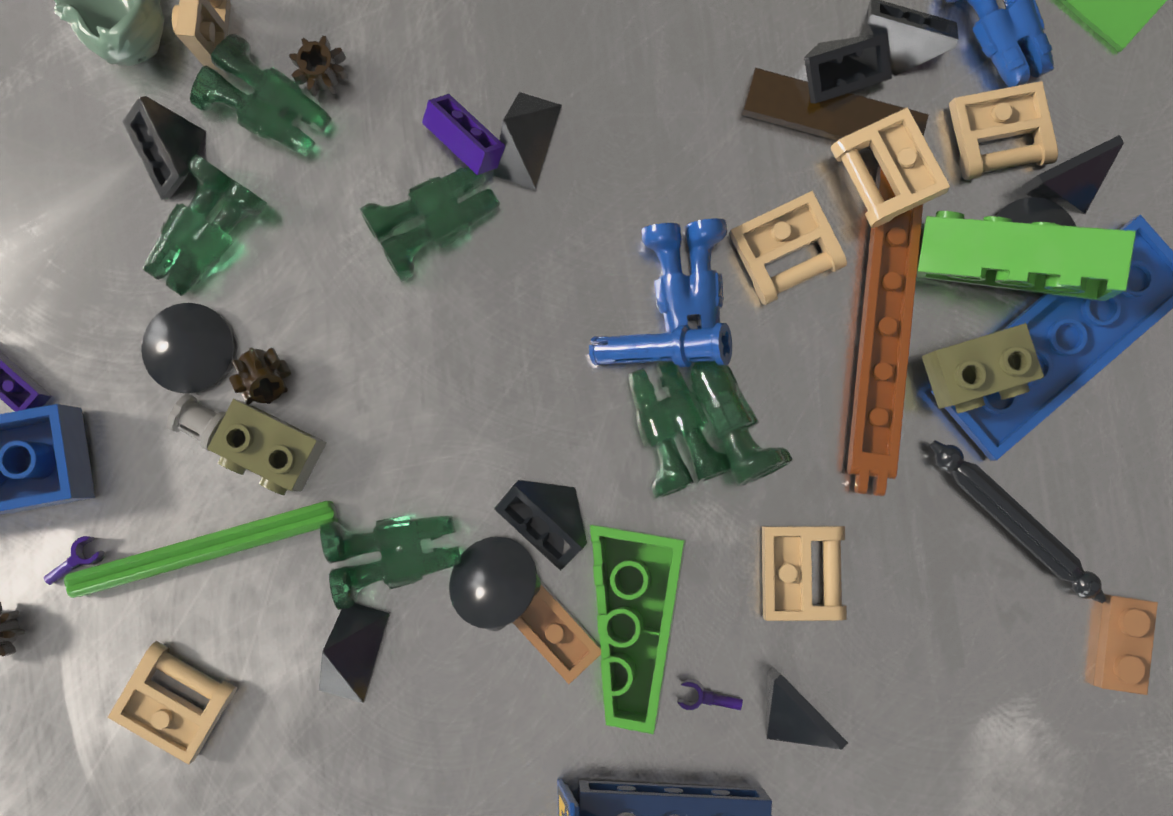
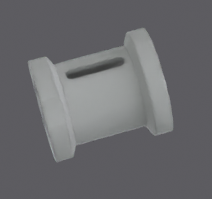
(194, 420)

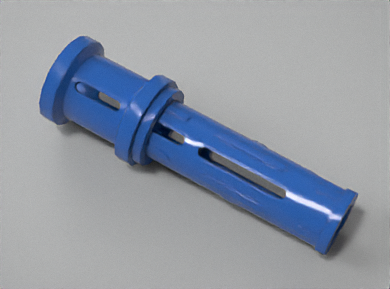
(680, 346)

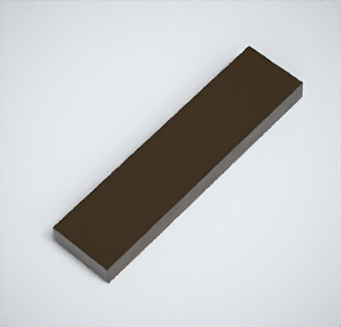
(788, 104)

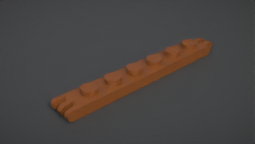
(884, 347)

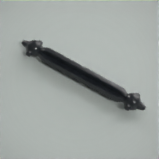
(1018, 521)

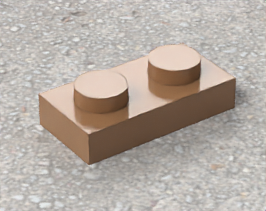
(557, 635)
(1125, 644)

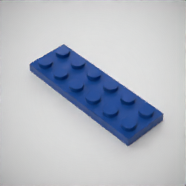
(1075, 343)

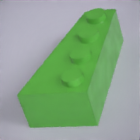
(1026, 255)
(636, 606)

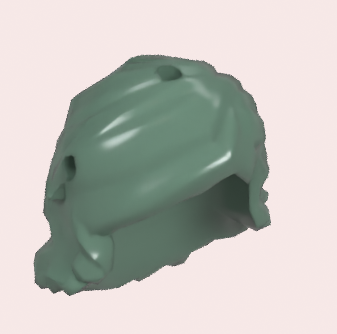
(116, 29)

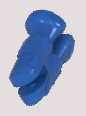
(1013, 39)
(683, 294)

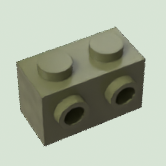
(983, 366)
(266, 447)

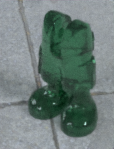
(270, 108)
(442, 215)
(188, 240)
(674, 416)
(731, 422)
(401, 553)

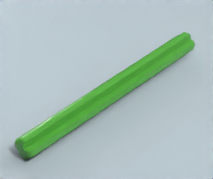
(199, 549)

